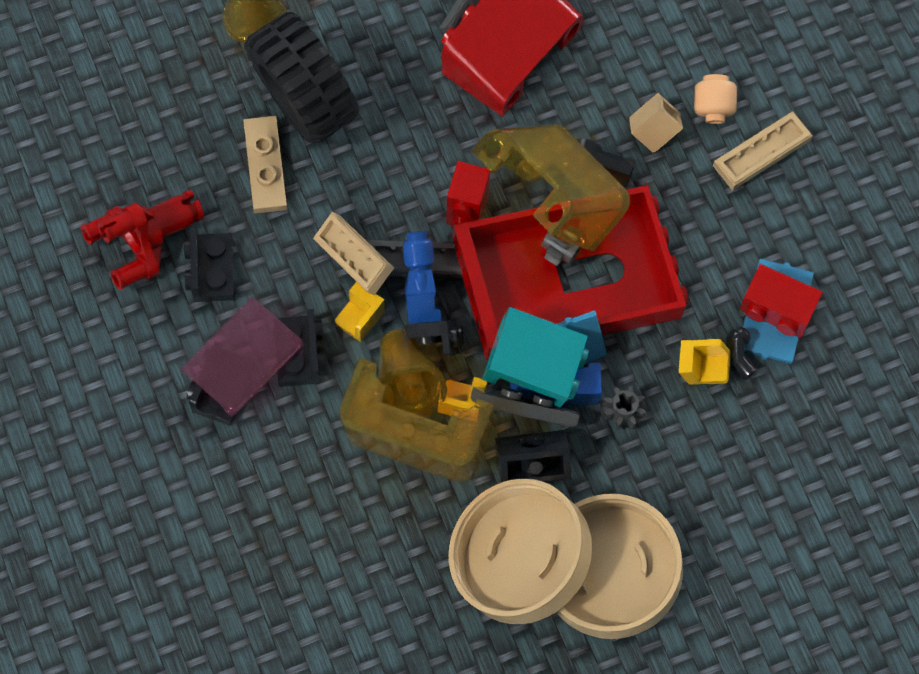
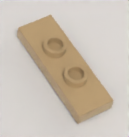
(762, 150)
(265, 164)
(353, 253)

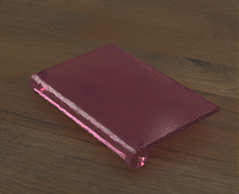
(242, 356)

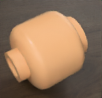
(715, 98)

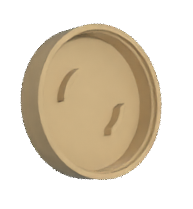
(520, 551)
(631, 569)

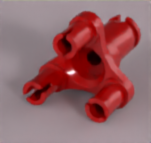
(144, 233)

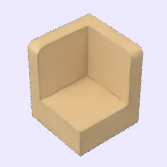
(655, 123)

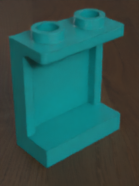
(537, 355)

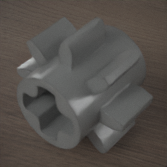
(559, 250)
(621, 416)

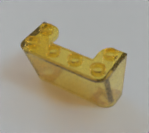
(581, 185)

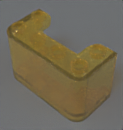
(410, 438)

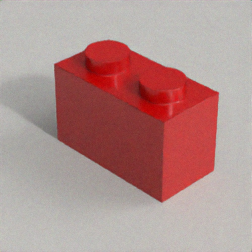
(467, 194)
(780, 301)

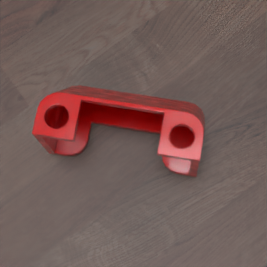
(502, 44)

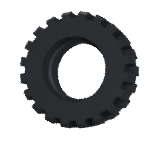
(301, 77)

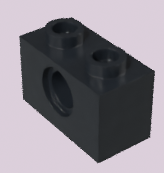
(534, 456)

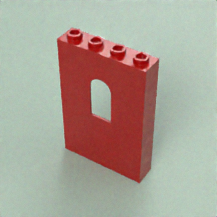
(507, 268)

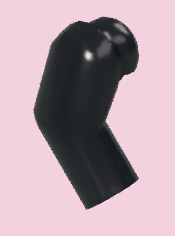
(736, 344)

